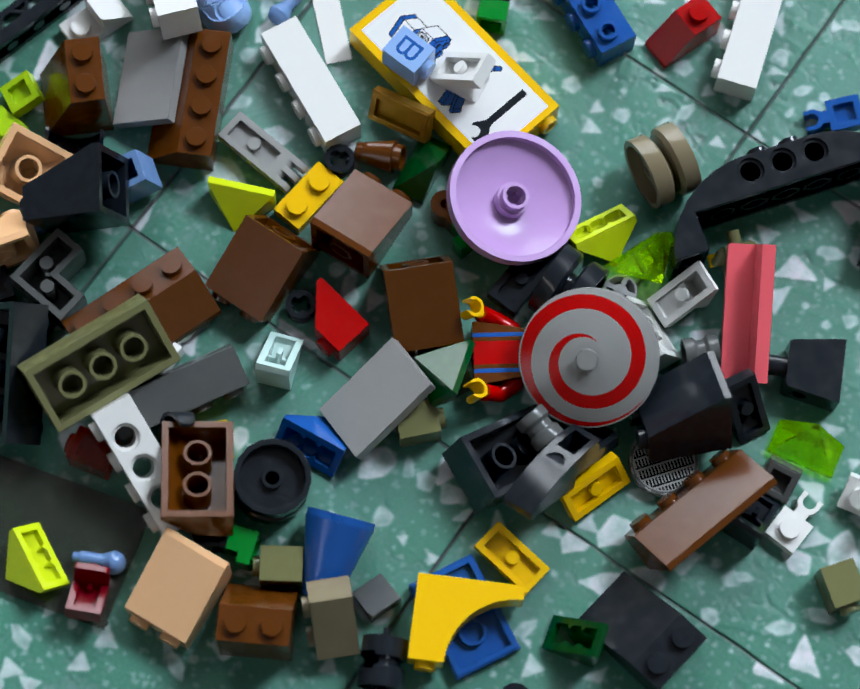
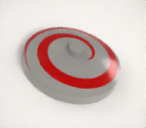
(589, 357)

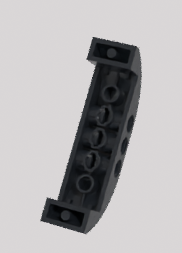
(762, 182)

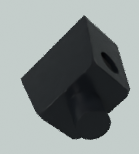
(811, 371)

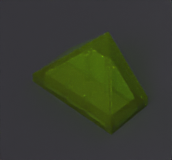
(646, 259)
(806, 446)

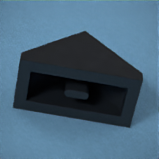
(753, 522)

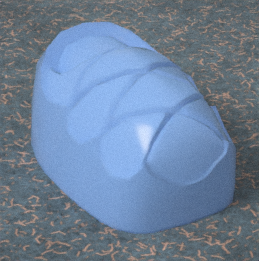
(224, 14)

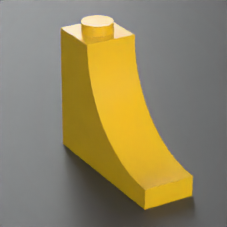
(447, 605)

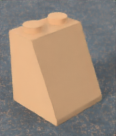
(178, 589)

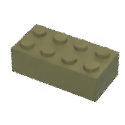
(99, 362)

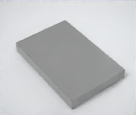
(150, 79)
(377, 398)

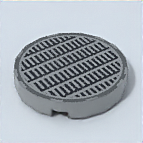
(660, 476)

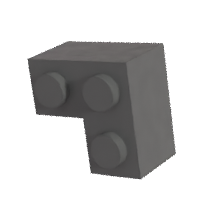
(47, 273)

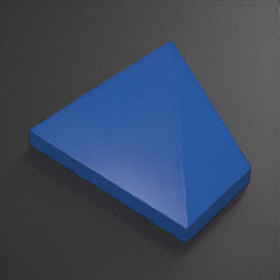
(315, 439)

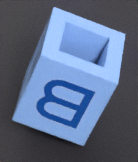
(409, 56)

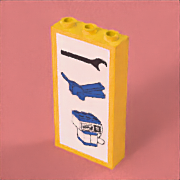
(506, 104)

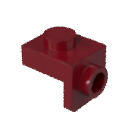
(88, 592)

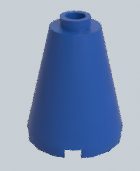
(332, 544)

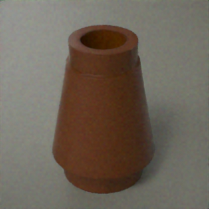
(383, 155)

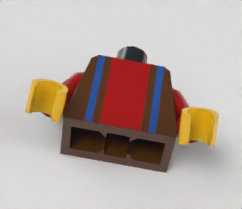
(494, 355)

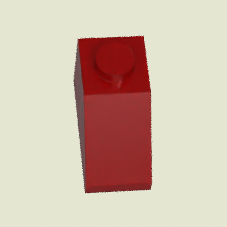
(683, 31)
(337, 323)

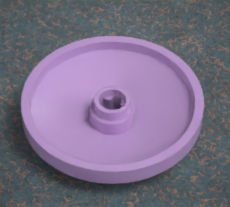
(513, 198)

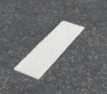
(332, 31)

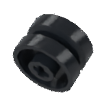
(563, 276)
(271, 460)

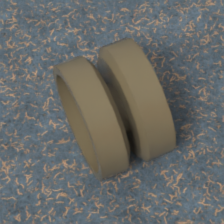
(662, 165)

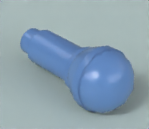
(282, 11)
(114, 560)

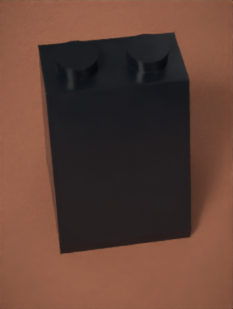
(80, 193)
(686, 412)

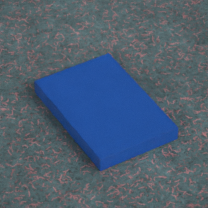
(483, 638)

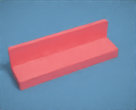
(747, 309)

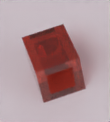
(87, 454)

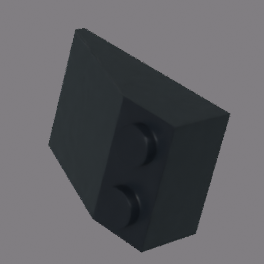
(491, 460)
(644, 632)

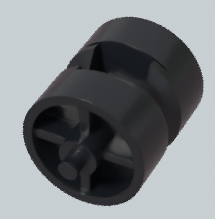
(382, 663)

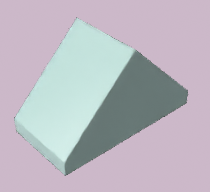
(279, 360)

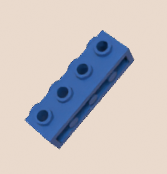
(600, 26)

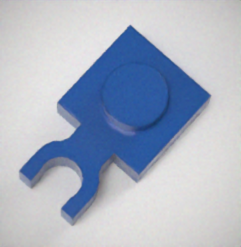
(839, 115)

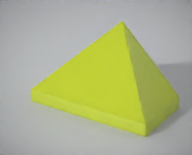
(240, 199)
(605, 233)
(32, 560)

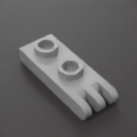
(261, 151)

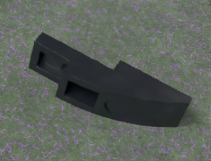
(557, 466)

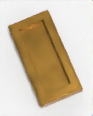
(401, 114)

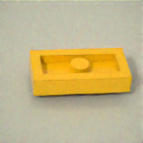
(307, 197)
(595, 486)
(511, 557)

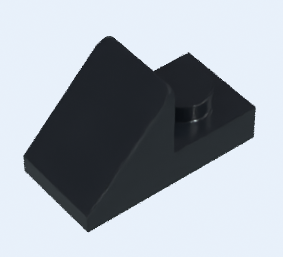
(748, 410)

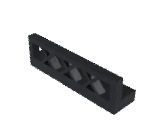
(29, 22)

